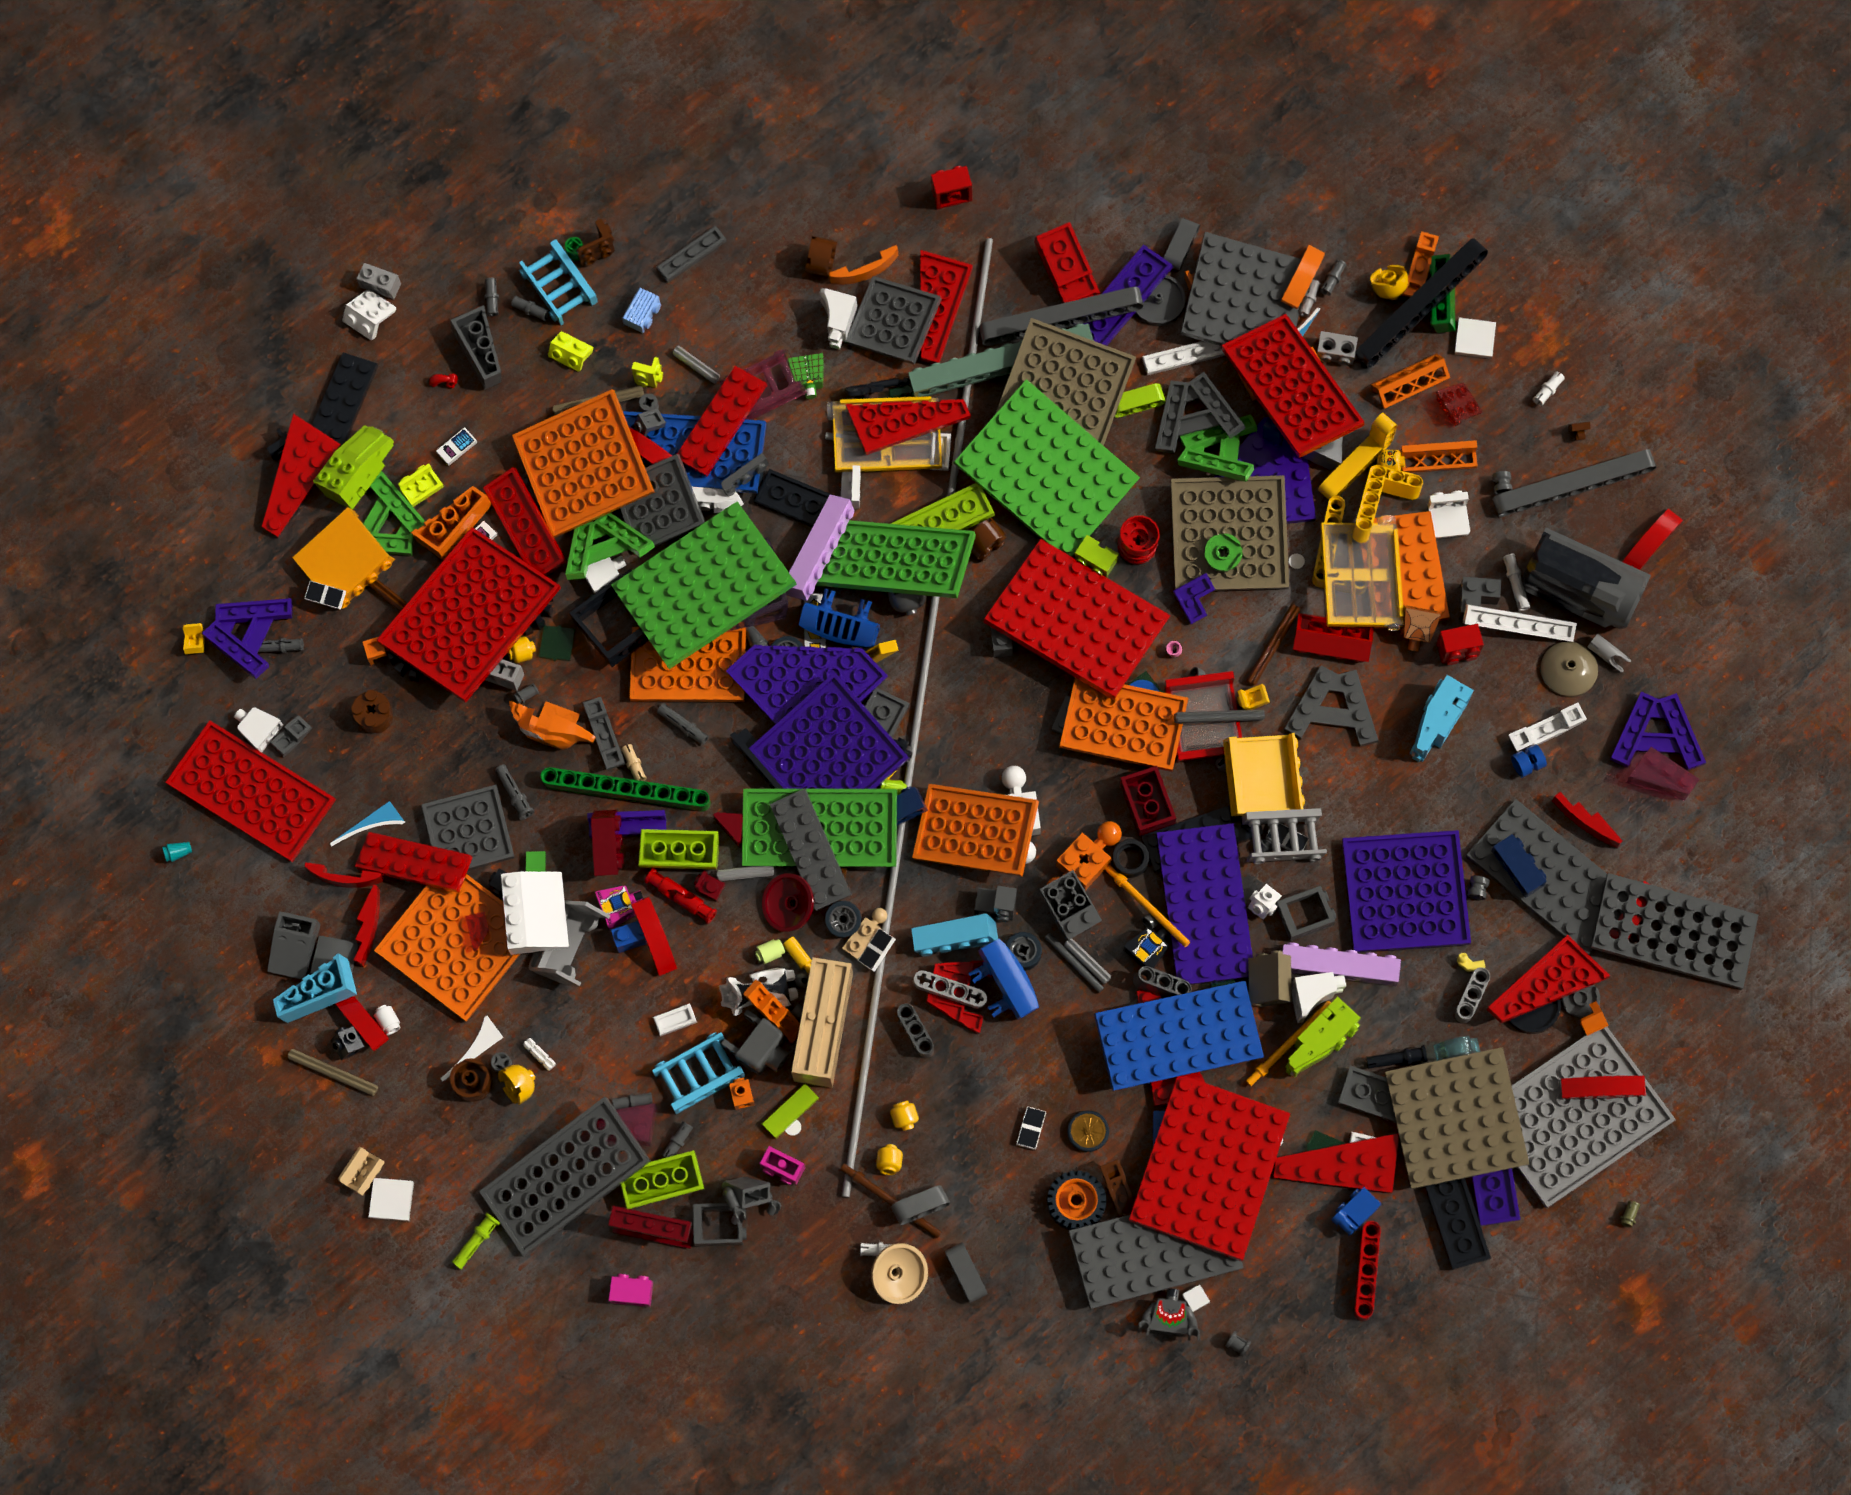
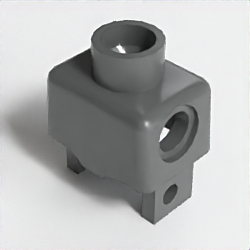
(761, 1048)

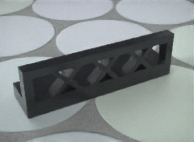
(743, 742)

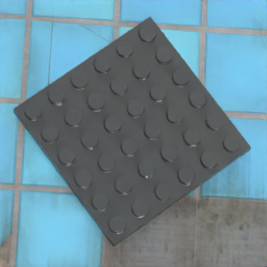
(1236, 290)

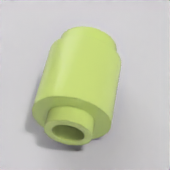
(769, 951)

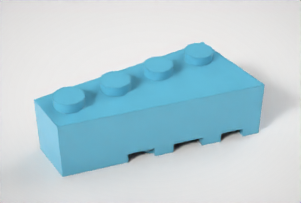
(954, 935)
(323, 988)

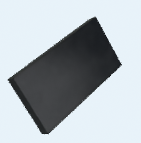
(791, 498)

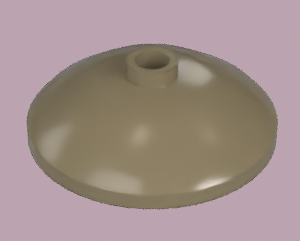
(1564, 679)

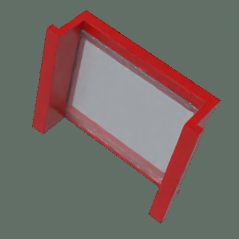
(1205, 693)

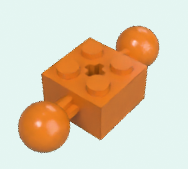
(1108, 834)

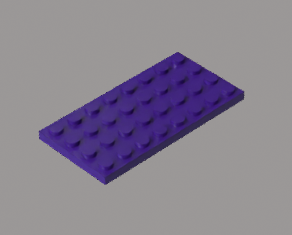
(1205, 903)

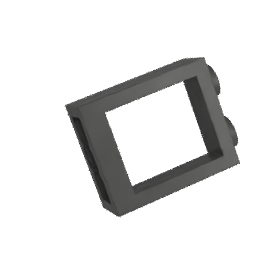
(1288, 922)
(698, 1210)

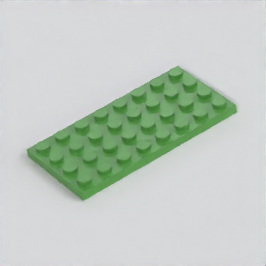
(899, 559)
(856, 822)

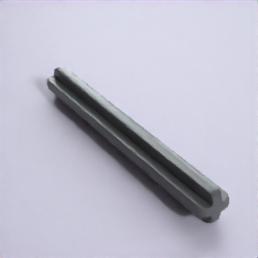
(1219, 716)

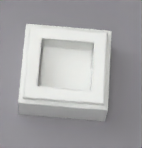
(1196, 1298)

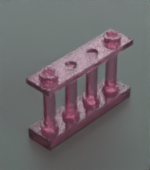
(777, 397)

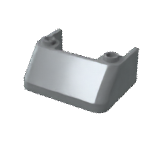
(556, 963)

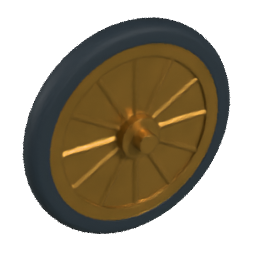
(1088, 1131)

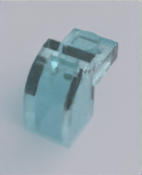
(1456, 1047)

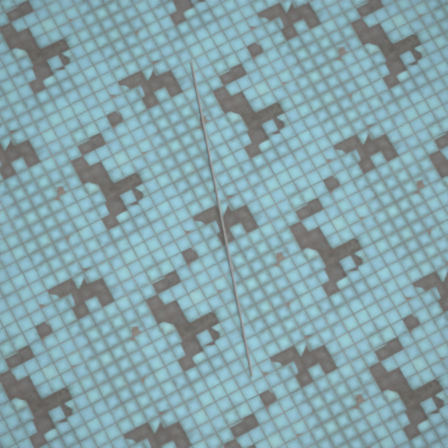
(913, 743)

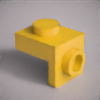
(193, 638)
(1253, 697)

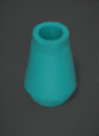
(176, 851)

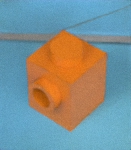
(741, 1093)

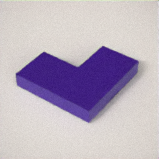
(1189, 595)

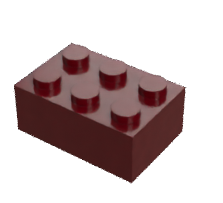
(1147, 800)
(606, 842)

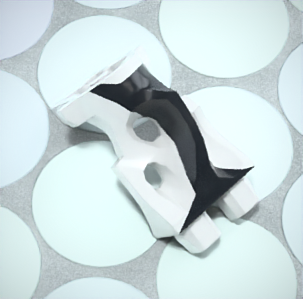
(775, 984)

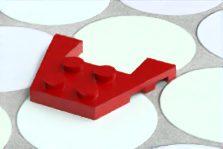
(958, 972)

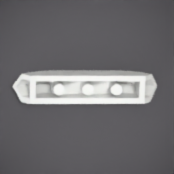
(714, 499)

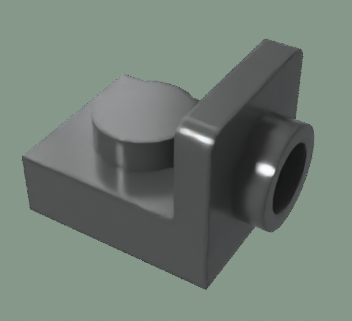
(649, 421)

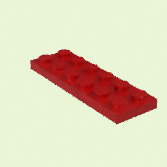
(721, 421)
(524, 522)
(414, 862)

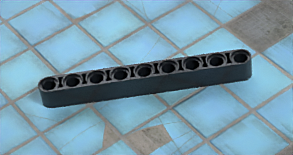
(1421, 303)

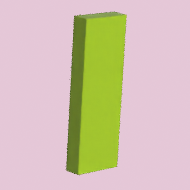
(790, 1111)

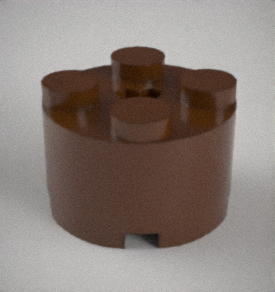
(821, 256)
(987, 538)
(368, 702)
(464, 1071)

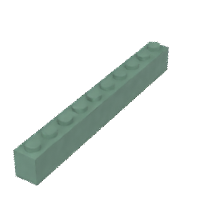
(972, 368)

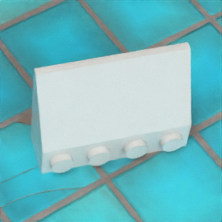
(534, 911)

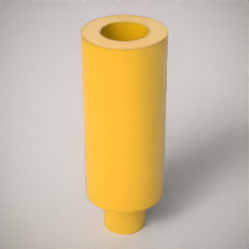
(798, 954)

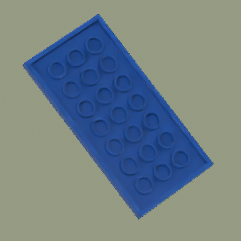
(743, 448)
(1178, 1035)

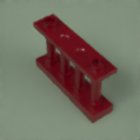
(651, 1227)

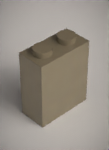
(1270, 979)

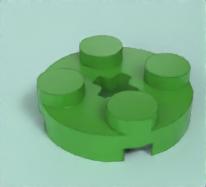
(1212, 554)

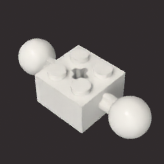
(1013, 779)

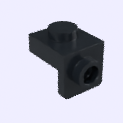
(276, 449)

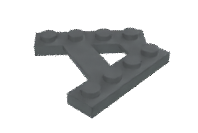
(1175, 424)
(1355, 716)

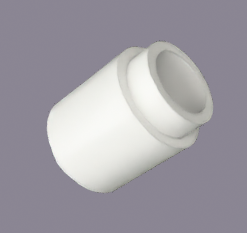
(387, 1019)

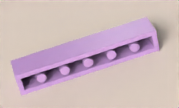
(819, 546)
(1353, 966)

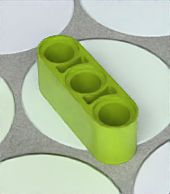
(1140, 400)

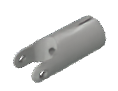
(1607, 651)

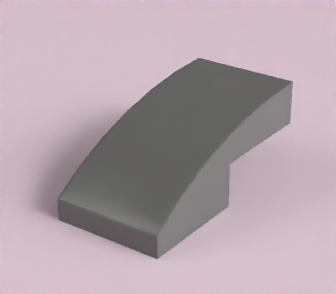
(292, 735)

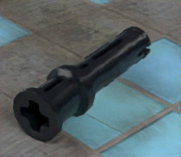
(1406, 1056)

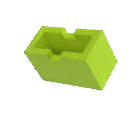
(1096, 557)

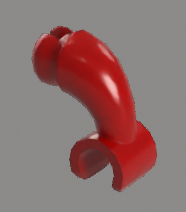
(450, 380)

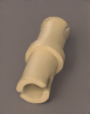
(633, 763)

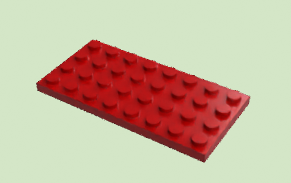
(1292, 385)
(250, 791)

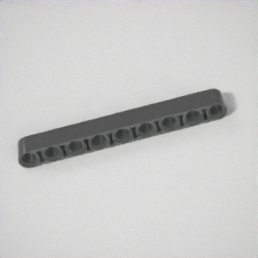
(1063, 315)
(1574, 483)

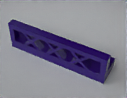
(634, 821)

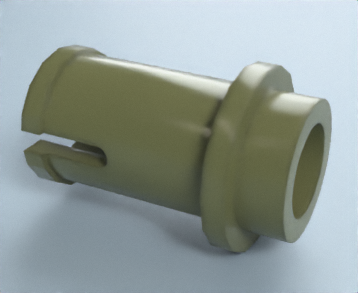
(1630, 1213)

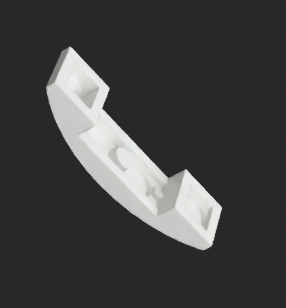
(1548, 728)

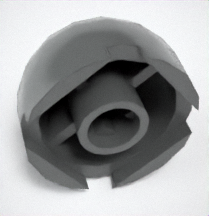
(906, 602)

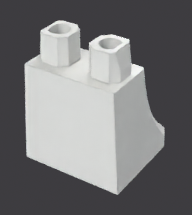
(841, 315)
(1313, 990)

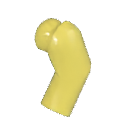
(1467, 964)

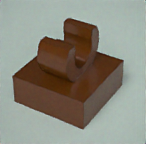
(1579, 429)

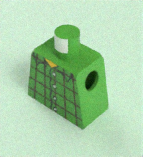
(809, 371)

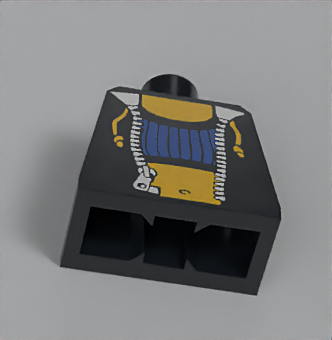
(1148, 947)

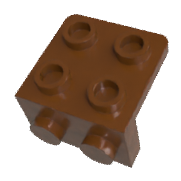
(599, 248)

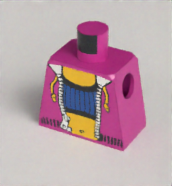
(617, 904)

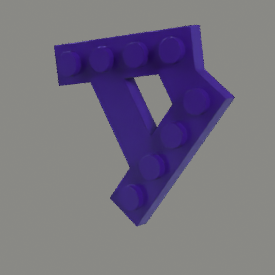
(261, 617)
(1679, 741)

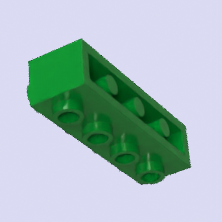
(1444, 312)

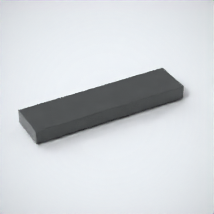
(691, 254)

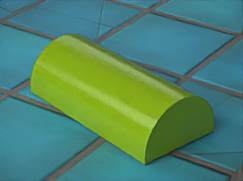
(678, 849)
(663, 1180)

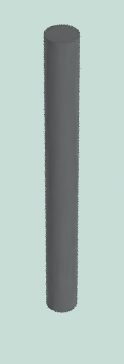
(1074, 962)

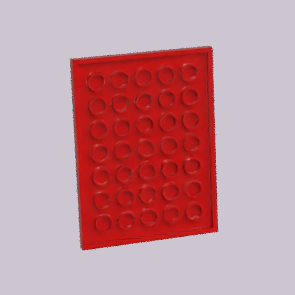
(468, 614)
(1077, 619)
(1209, 1167)

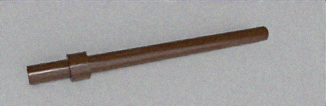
(859, 1178)

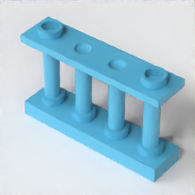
(566, 266)
(698, 1092)

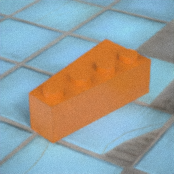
(452, 523)

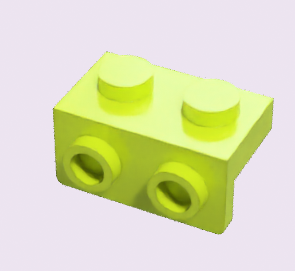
(569, 351)
(647, 375)
(420, 485)

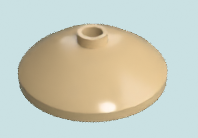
(909, 1276)

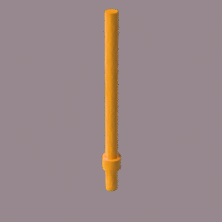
(1122, 881)
(1262, 1069)

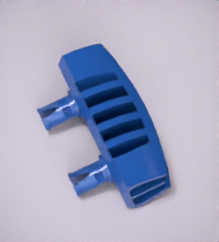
(838, 626)
(1010, 979)

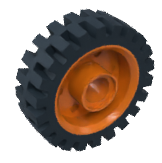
(1071, 1185)

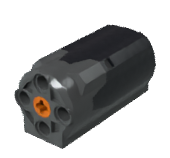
(1584, 580)

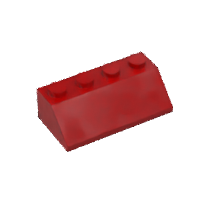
(1341, 642)

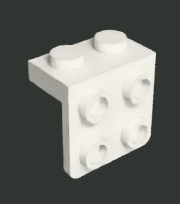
(367, 312)
(1449, 514)

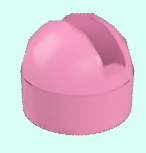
(1170, 648)

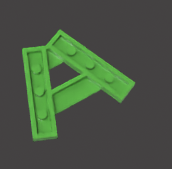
(1223, 465)
(392, 501)
(622, 539)

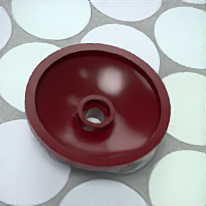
(779, 902)

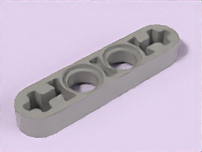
(948, 993)

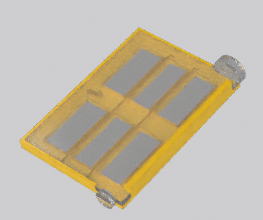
(917, 453)
(1364, 577)

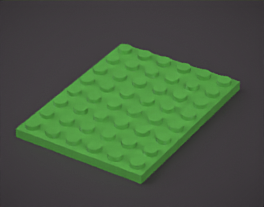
(1046, 469)
(703, 585)

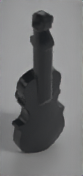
(872, 387)

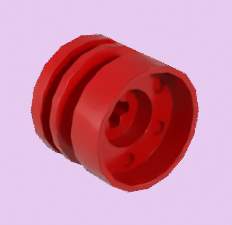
(1140, 530)

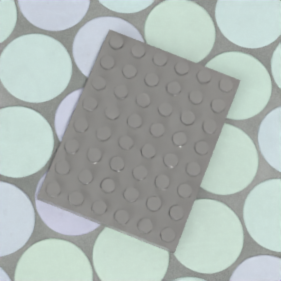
(1580, 1136)

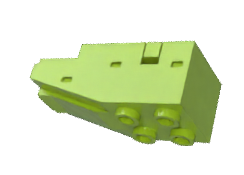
(354, 466)
(1323, 1036)

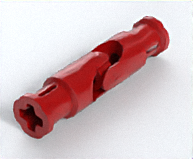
(683, 897)

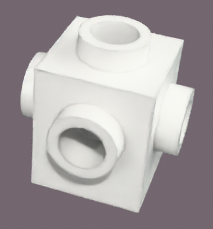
(1264, 901)

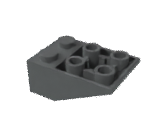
(1070, 905)
(293, 945)

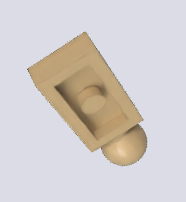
(859, 940)

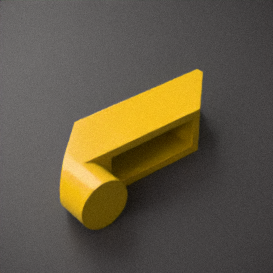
(882, 650)

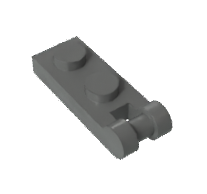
(744, 474)

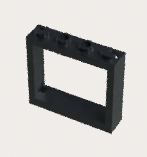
(591, 605)

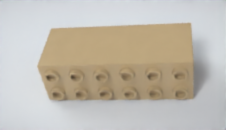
(822, 1022)

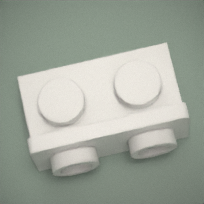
(851, 486)

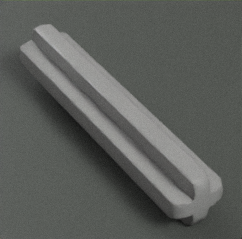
(696, 364)
(745, 872)
(1087, 961)

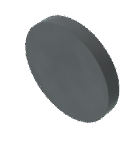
(1163, 304)

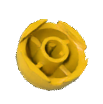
(1390, 282)
(518, 1083)

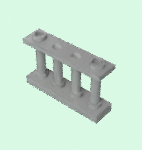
(1291, 818)

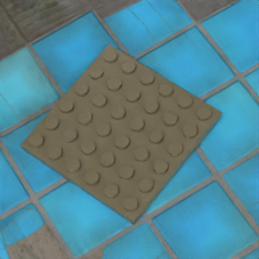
(1073, 373)
(1247, 510)
(1457, 1118)

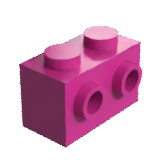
(782, 1165)
(631, 1291)

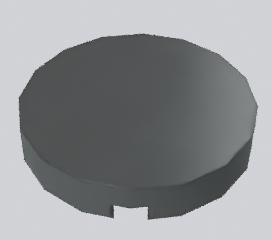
(1578, 1003)

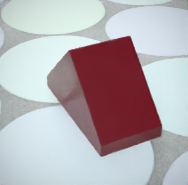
(732, 825)

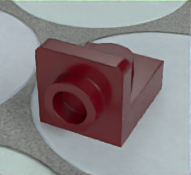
(709, 886)

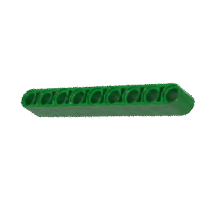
(634, 793)

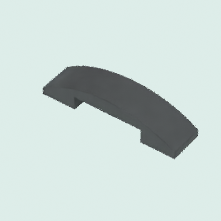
(604, 733)

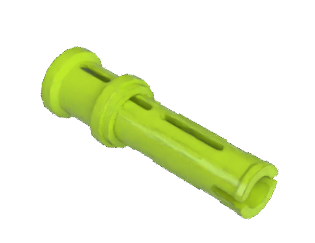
(481, 1233)

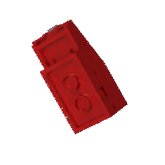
(1066, 264)

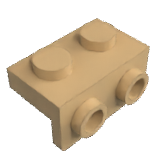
(360, 1171)

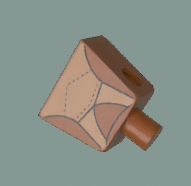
(1418, 625)

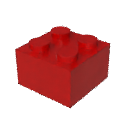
(951, 187)
(1460, 644)

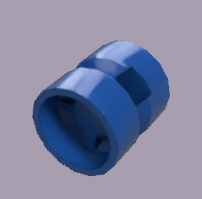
(1524, 765)

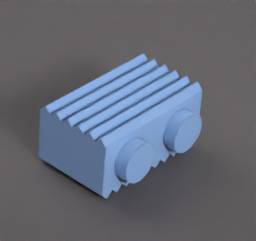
(641, 310)

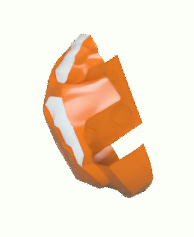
(554, 726)

